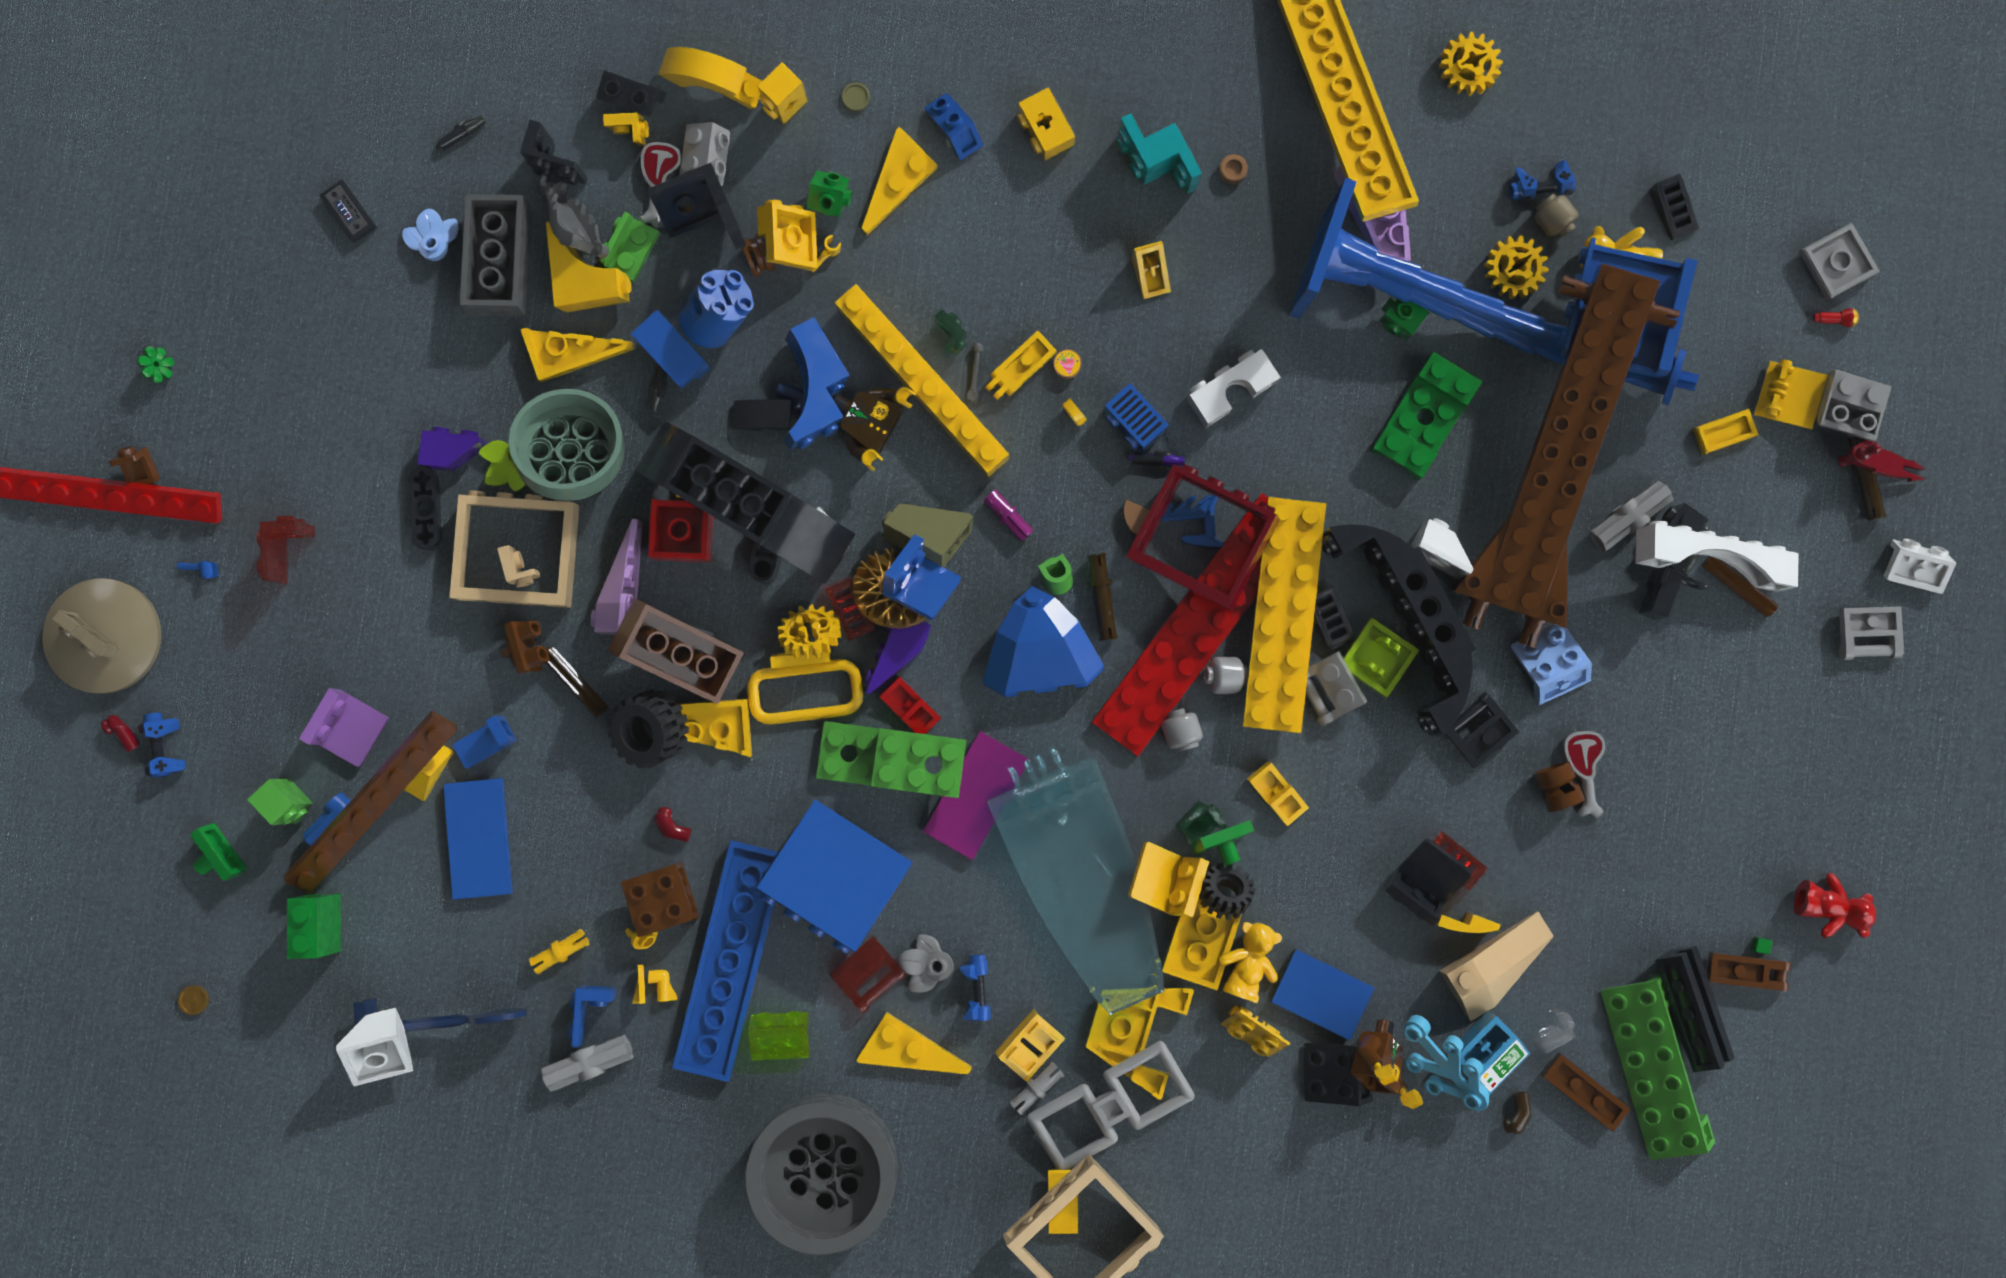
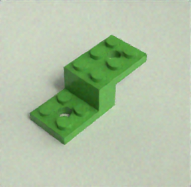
(891, 759)

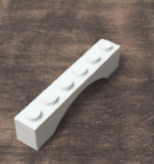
(1763, 566)

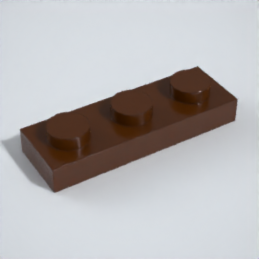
(1585, 1092)

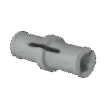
(1037, 1088)

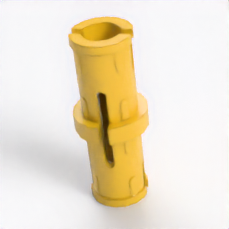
(559, 951)

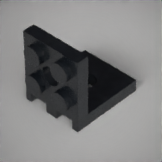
(707, 203)

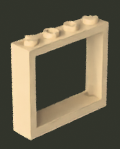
(531, 502)
(1064, 1193)

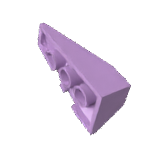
(1386, 233)
(620, 584)

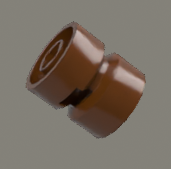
(1559, 786)

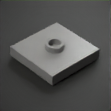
(1839, 261)

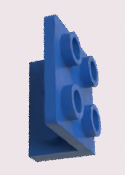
(919, 581)

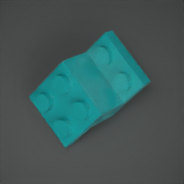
(1158, 154)

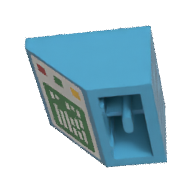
(1495, 1048)

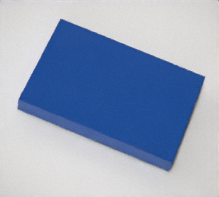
(1322, 994)

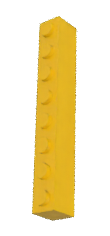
(922, 379)

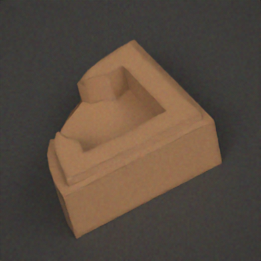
(1134, 516)

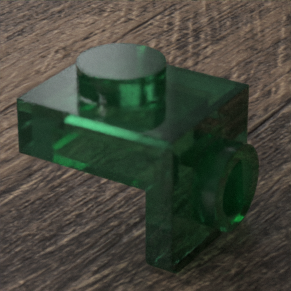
(952, 327)
(1200, 821)

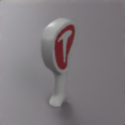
(658, 165)
(1583, 752)

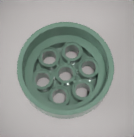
(574, 414)

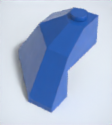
(1040, 649)

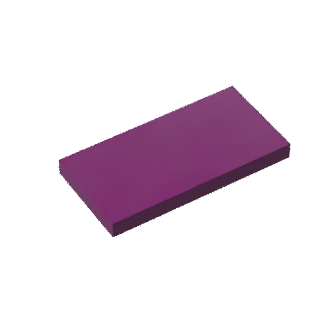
(967, 820)

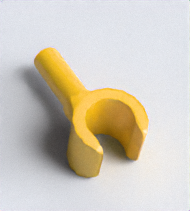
(827, 251)

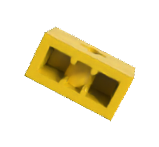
(782, 93)
(1045, 109)

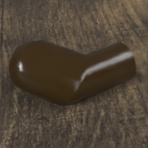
(1522, 1115)

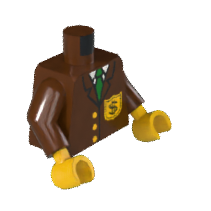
(1379, 1064)

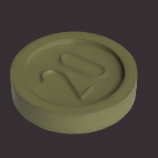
(856, 96)

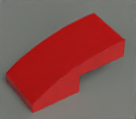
(909, 706)

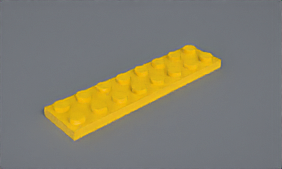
(1284, 617)

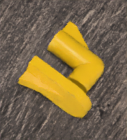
(664, 989)

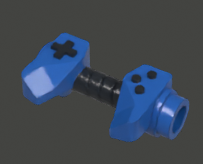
(1527, 186)
(154, 728)
(974, 971)

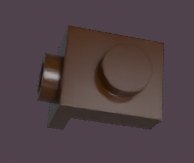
(136, 465)

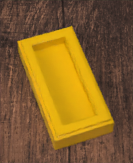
(1725, 431)

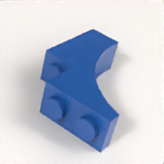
(821, 378)

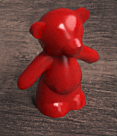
(1834, 905)

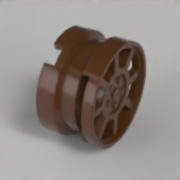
(758, 248)

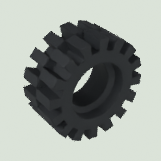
(1235, 881)

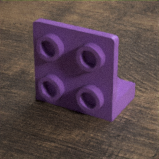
(344, 726)

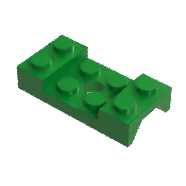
(1441, 391)

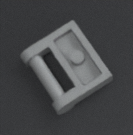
(1871, 623)
(1339, 686)

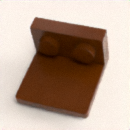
(660, 899)

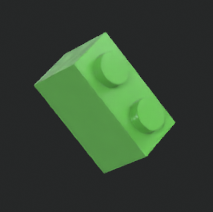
(280, 802)

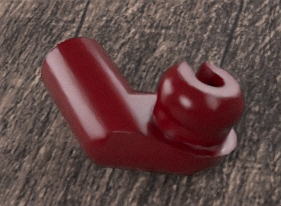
(121, 730)
(667, 827)

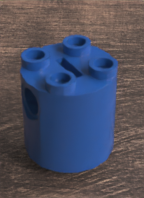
(716, 308)

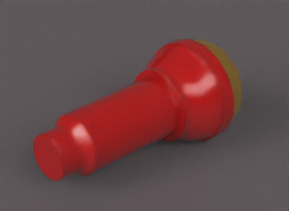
(1847, 318)

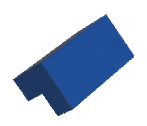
(670, 350)

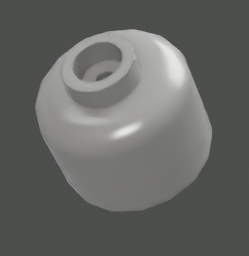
(1225, 675)
(1182, 730)

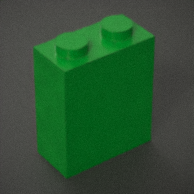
(313, 926)

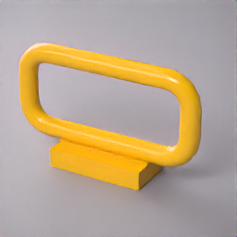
(786, 665)

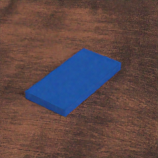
(478, 838)

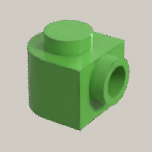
(1056, 575)

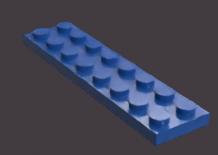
(727, 966)

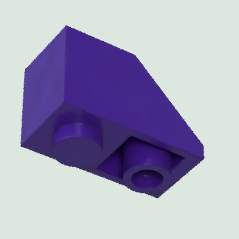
(447, 450)

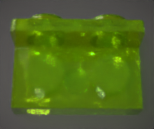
(779, 1035)

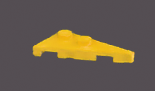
(902, 173)
(560, 354)
(904, 1047)

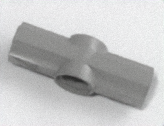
(1631, 515)
(587, 1063)

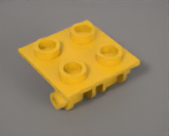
(1790, 394)
(1263, 1038)

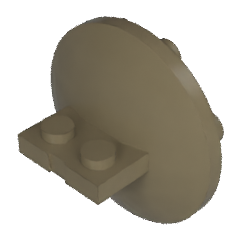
(101, 636)

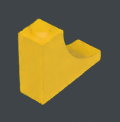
(582, 286)

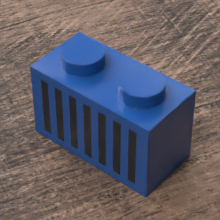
(1134, 418)

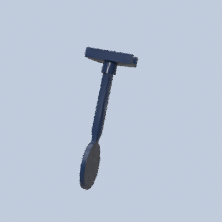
(369, 1006)

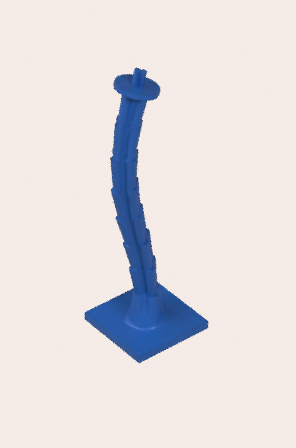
(1350, 260)

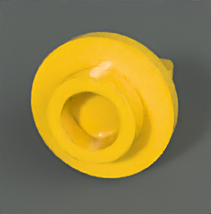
(641, 942)

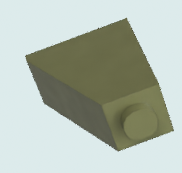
(941, 530)

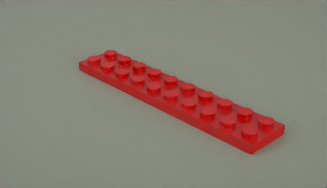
(1182, 645)

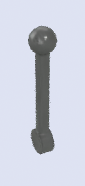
(972, 394)

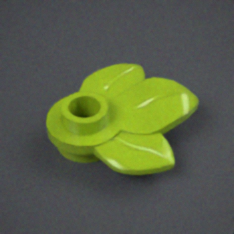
(502, 466)

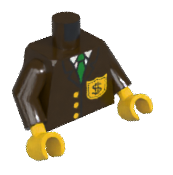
(871, 420)

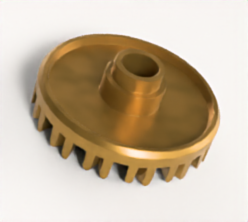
(869, 596)

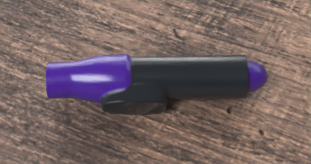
(1159, 457)

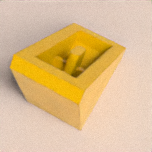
(1151, 269)
(428, 776)

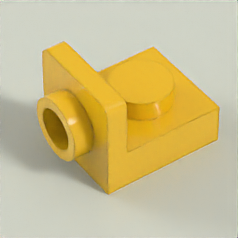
(623, 122)

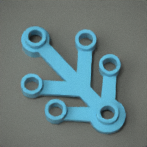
(1471, 1092)

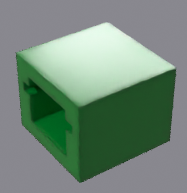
(1762, 945)

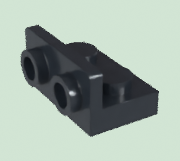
(628, 93)

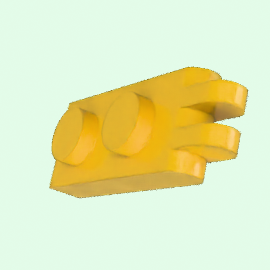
(1021, 365)

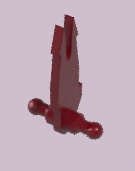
(1880, 461)

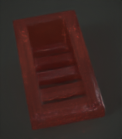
(858, 631)
(1481, 868)

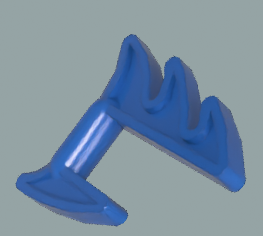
(1203, 510)

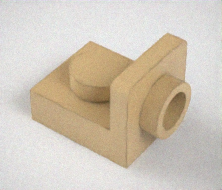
(512, 564)

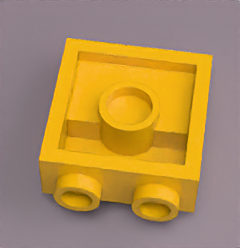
(788, 234)

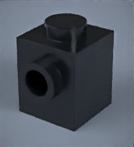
(1684, 516)

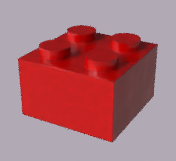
(679, 532)

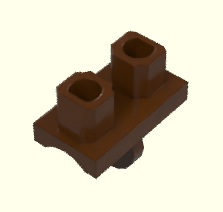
(522, 648)

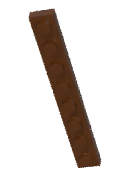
(370, 802)

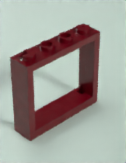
(1215, 488)

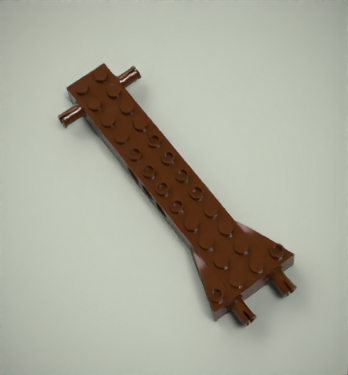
(1528, 553)

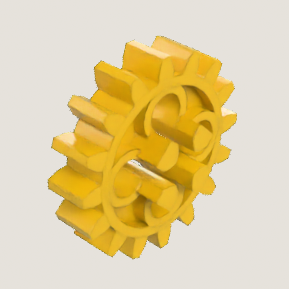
(794, 634)

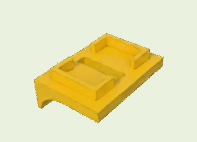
(1040, 1035)

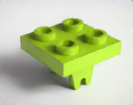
(1379, 657)

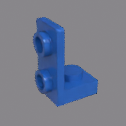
(956, 125)
(485, 741)
(597, 997)

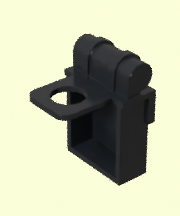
(1663, 589)

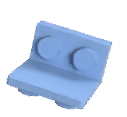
(1555, 663)

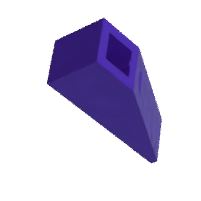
(900, 649)

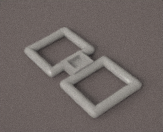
(1111, 1106)

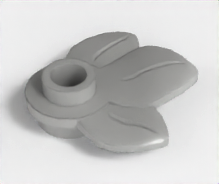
(921, 962)

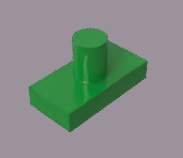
(1224, 842)
(216, 853)

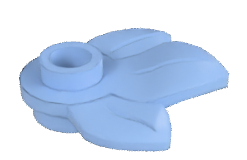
(431, 231)

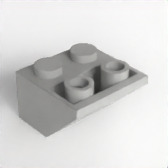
(1853, 405)

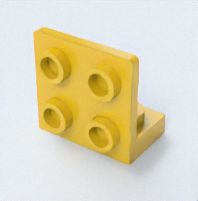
(1168, 880)

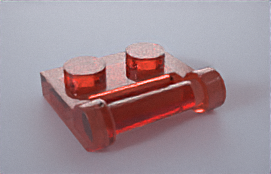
(861, 967)

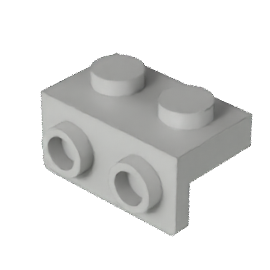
(703, 145)

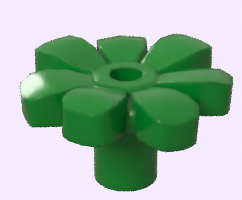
(154, 364)

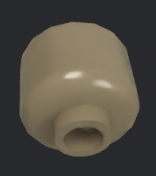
(1556, 215)

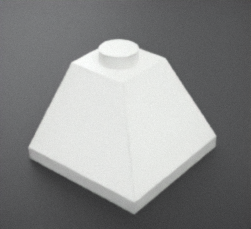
(1442, 548)
(375, 1048)

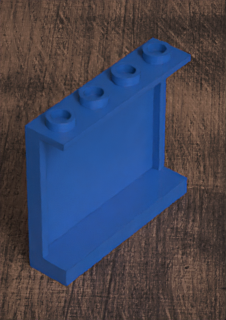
(1657, 342)
(833, 877)

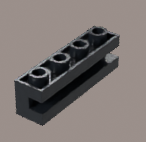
(1694, 1009)

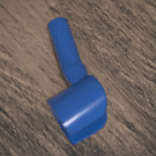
(206, 568)

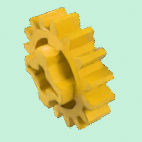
(1474, 52)
(1522, 276)

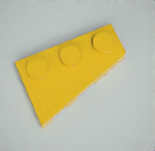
(720, 724)

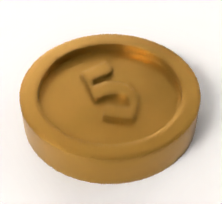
(193, 1000)

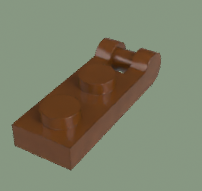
(1747, 971)

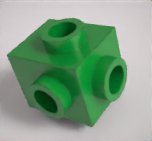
(829, 193)
(1402, 317)

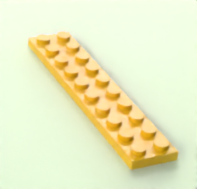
(1349, 106)

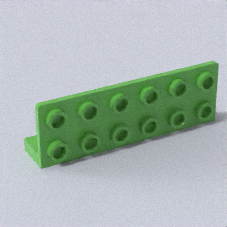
(1656, 1070)

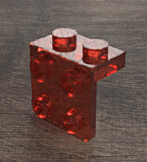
(273, 546)

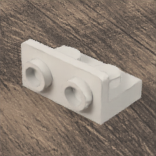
(1919, 566)

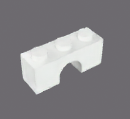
(1253, 372)

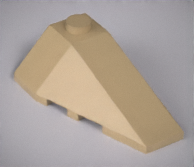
(1493, 968)

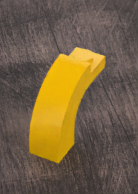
(707, 70)

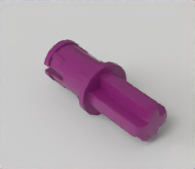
(1008, 515)

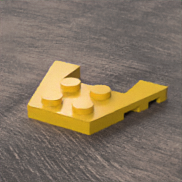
(1127, 1031)

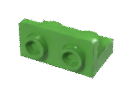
(629, 245)

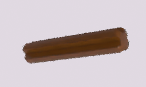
(1740, 585)

